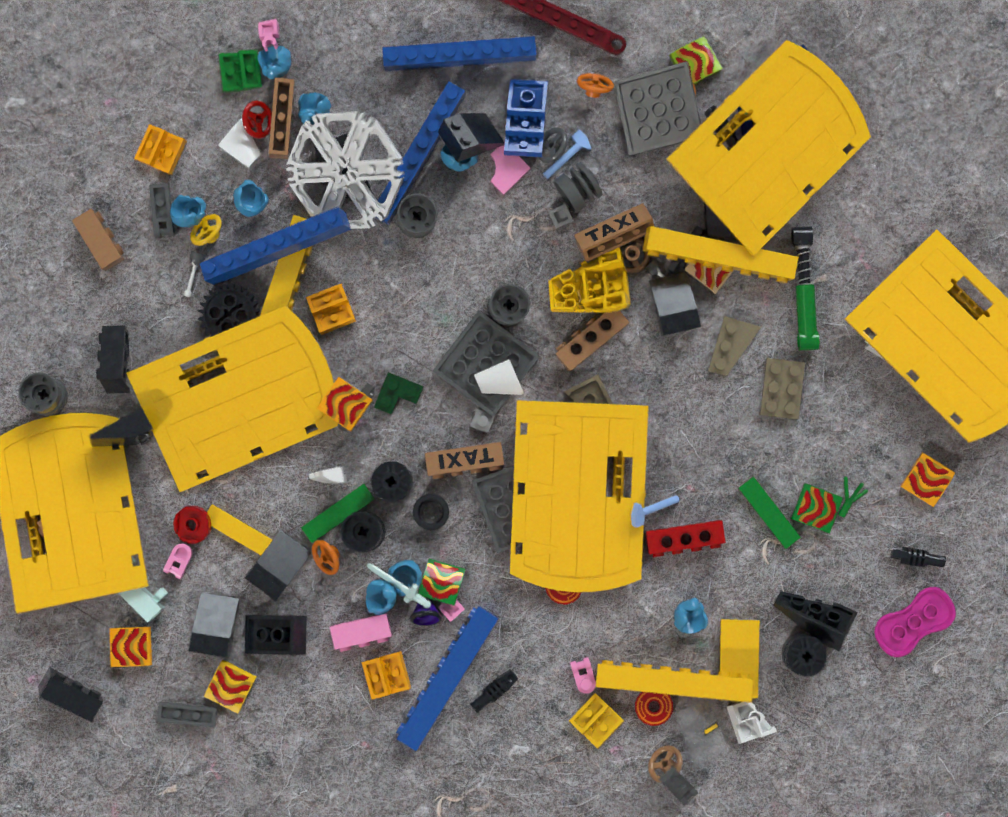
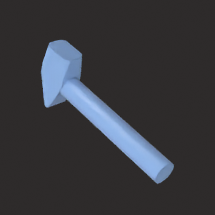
(581, 141)
(638, 513)

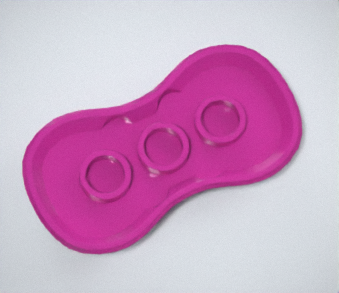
(902, 630)

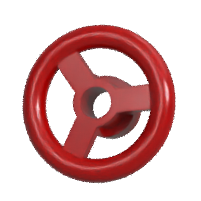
(254, 120)

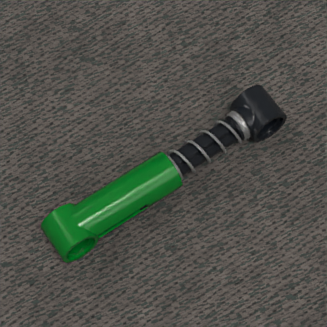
(805, 291)

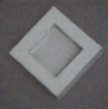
(560, 216)
(482, 421)

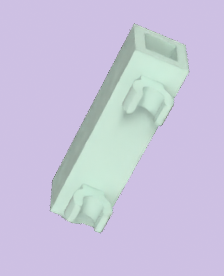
(144, 602)

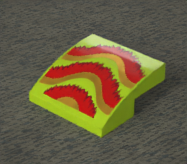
(700, 59)

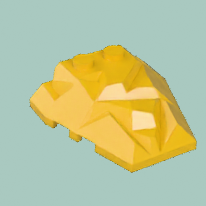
(593, 287)

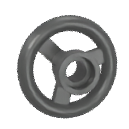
(554, 146)

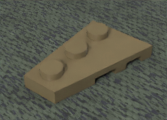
(730, 344)
(590, 392)

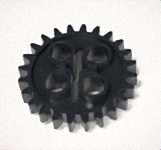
(218, 300)

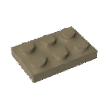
(782, 388)

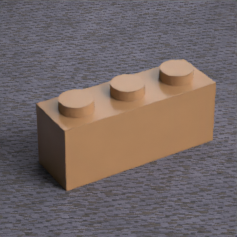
(99, 239)

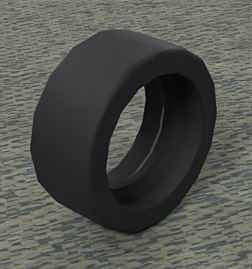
(416, 511)

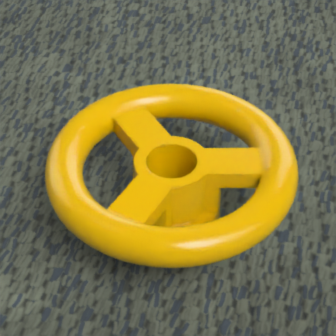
(208, 232)

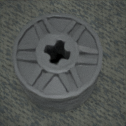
(578, 187)
(418, 205)
(515, 296)
(33, 389)

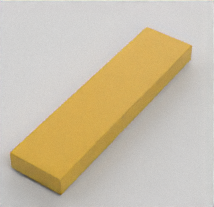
(238, 530)

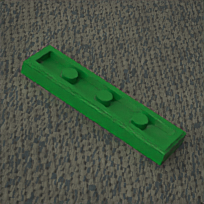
(769, 512)
(337, 513)

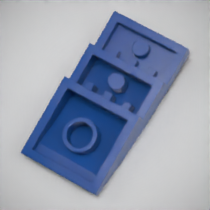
(525, 118)

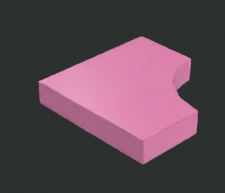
(508, 170)

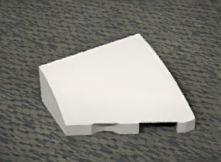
(241, 146)
(499, 380)
(332, 476)
(748, 722)

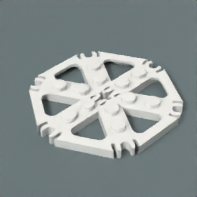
(330, 171)

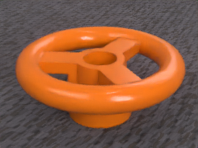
(594, 87)
(329, 555)

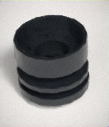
(397, 491)
(352, 529)
(798, 645)

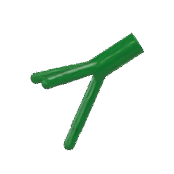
(854, 497)

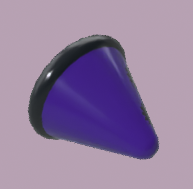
(425, 616)

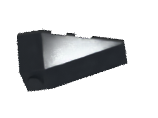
(823, 621)

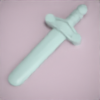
(411, 593)

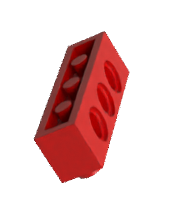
(714, 528)

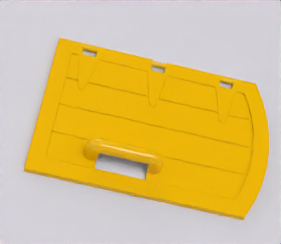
(797, 140)
(927, 331)
(261, 401)
(78, 494)
(566, 523)

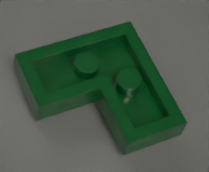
(395, 388)

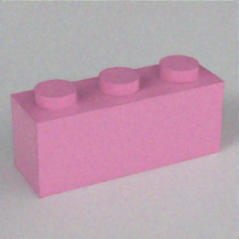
(361, 632)

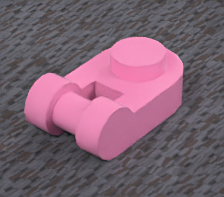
(181, 553)
(585, 682)

